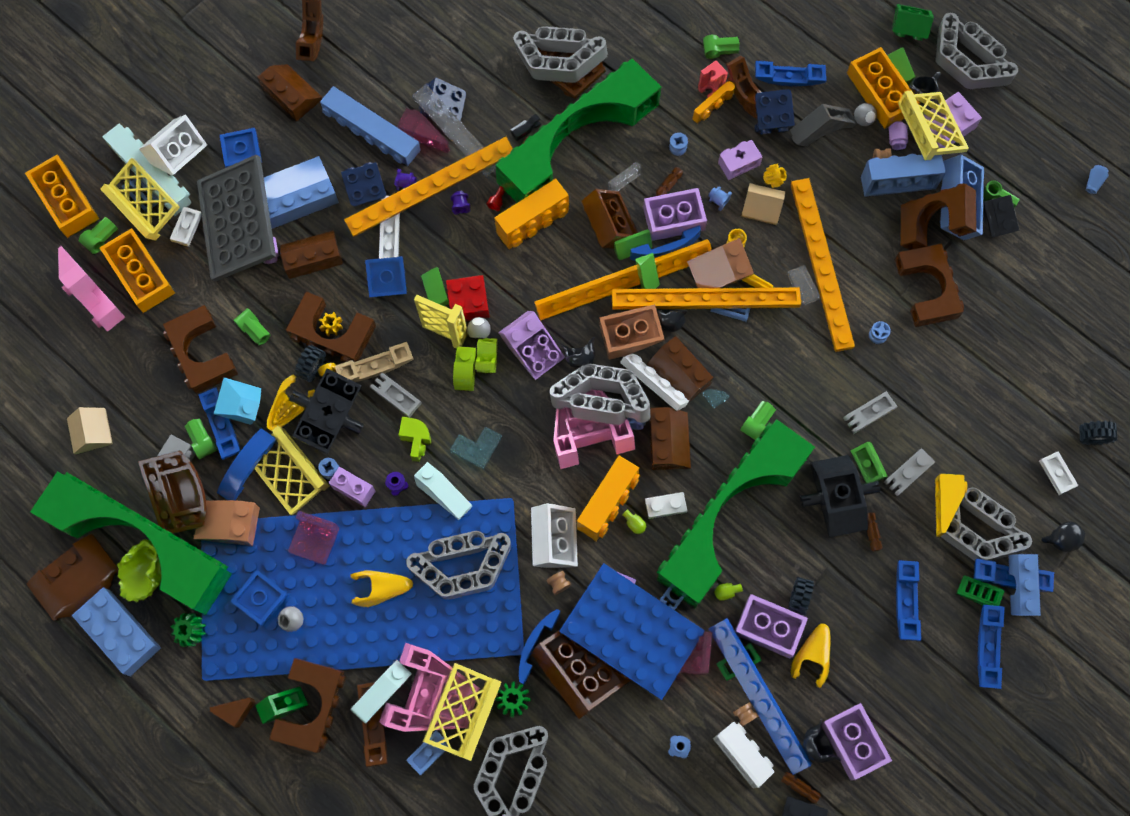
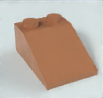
(721, 266)
(631, 331)
(229, 522)

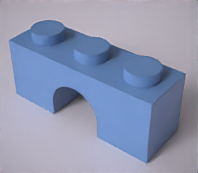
(1027, 595)

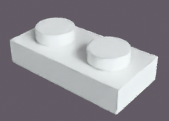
(186, 226)
(1058, 473)
(665, 505)

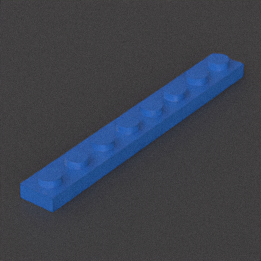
(760, 696)

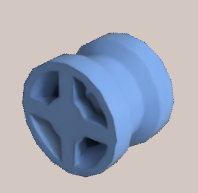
(678, 148)
(883, 332)
(330, 470)

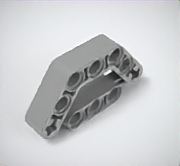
(972, 37)
(586, 51)
(572, 391)
(993, 520)
(436, 585)
(499, 758)

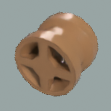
(882, 153)
(558, 582)
(745, 714)

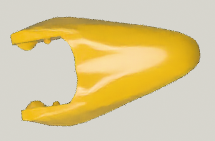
(283, 409)
(383, 587)
(816, 650)

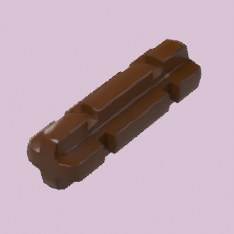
(669, 182)
(873, 532)
(800, 787)

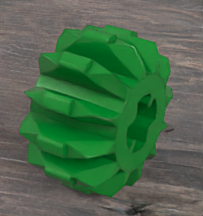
(188, 629)
(516, 692)

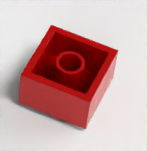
(470, 295)

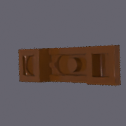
(374, 734)

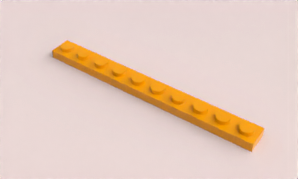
(428, 187)
(822, 265)
(622, 279)
(707, 298)

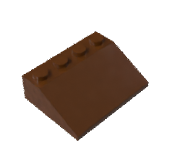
(577, 673)

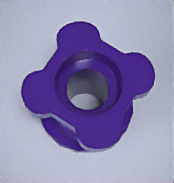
(404, 180)
(460, 203)
(396, 488)

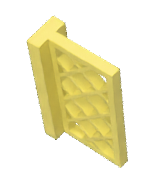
(920, 126)
(133, 212)
(442, 320)
(302, 463)
(476, 722)

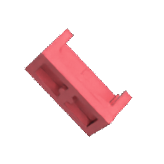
(712, 78)

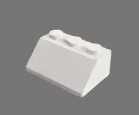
(173, 145)
(554, 536)
(744, 755)

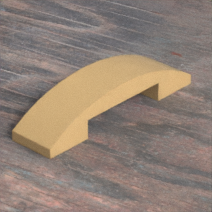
(377, 364)

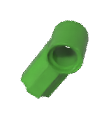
(715, 46)
(996, 188)
(96, 237)
(249, 323)
(756, 423)
(202, 442)

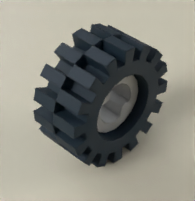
(309, 363)
(1098, 433)
(801, 596)

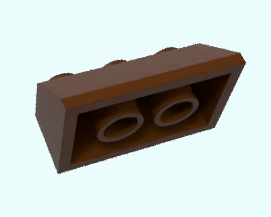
(289, 90)
(608, 216)
(310, 254)
(681, 369)
(669, 439)

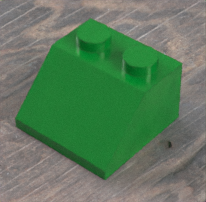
(912, 22)

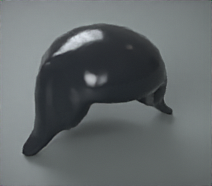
(925, 85)
(671, 320)
(580, 356)
(1066, 537)
(817, 745)

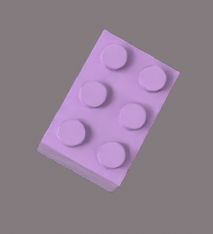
(963, 113)
(674, 213)
(770, 626)
(856, 742)

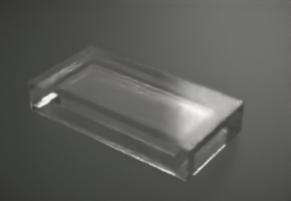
(625, 177)
(800, 278)

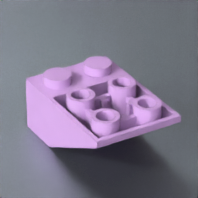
(532, 344)

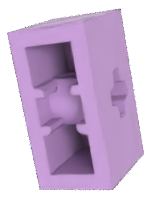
(740, 159)
(352, 486)

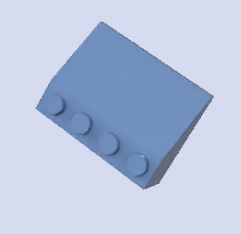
(298, 192)

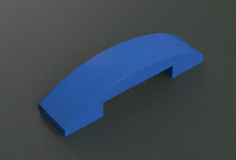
(790, 76)
(688, 238)
(221, 426)
(244, 464)
(999, 575)
(907, 601)
(547, 623)
(989, 646)

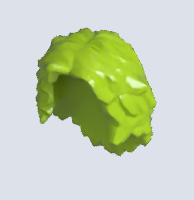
(139, 572)

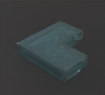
(479, 452)

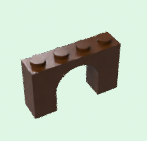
(917, 213)
(934, 262)
(181, 333)
(347, 347)
(311, 735)

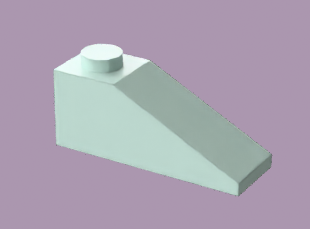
(442, 491)
(381, 691)

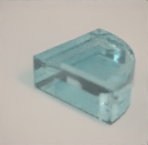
(715, 397)

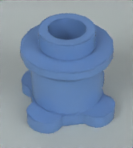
(719, 197)
(673, 751)

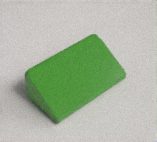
(902, 64)
(623, 246)
(647, 272)
(434, 287)
(869, 463)

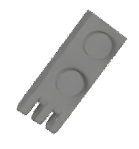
(396, 395)
(871, 412)
(910, 471)

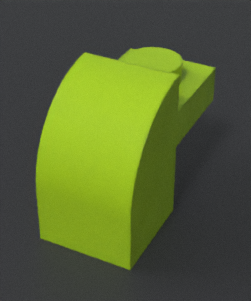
(486, 355)
(464, 369)
(416, 432)

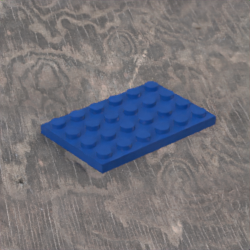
(632, 631)

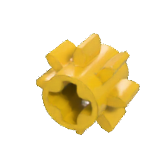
(775, 175)
(328, 318)

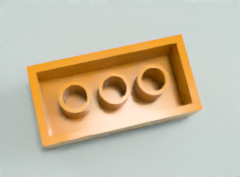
(879, 85)
(62, 196)
(532, 214)
(137, 270)
(607, 498)

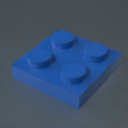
(239, 146)
(386, 276)
(259, 598)

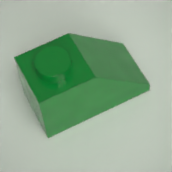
(281, 704)

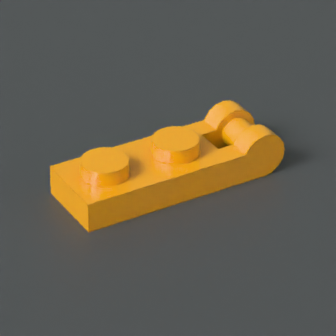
(704, 110)

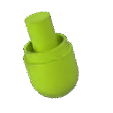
(635, 522)
(727, 591)

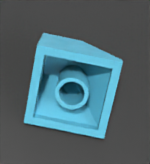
(238, 401)

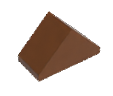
(234, 712)

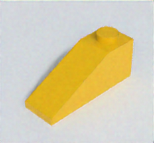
(949, 494)

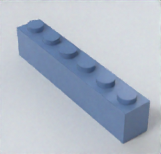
(370, 126)

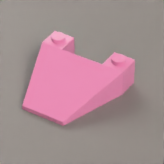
(87, 292)
(577, 433)
(426, 692)

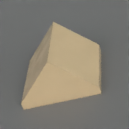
(763, 204)
(89, 429)

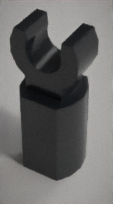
(525, 127)

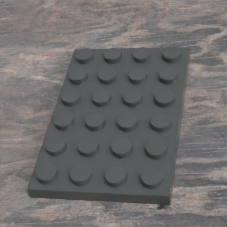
(236, 218)

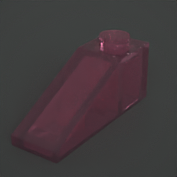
(422, 130)

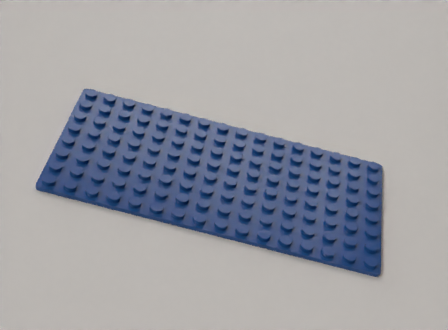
(356, 636)

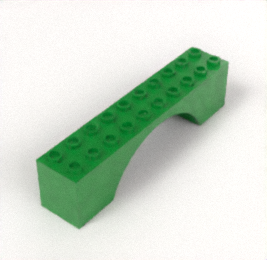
(621, 97)
(771, 461)
(185, 570)

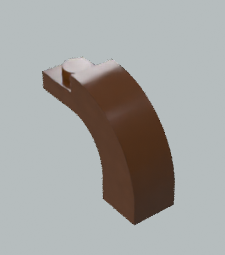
(312, 28)
(744, 86)

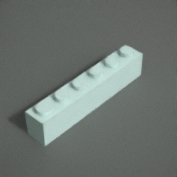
(126, 147)

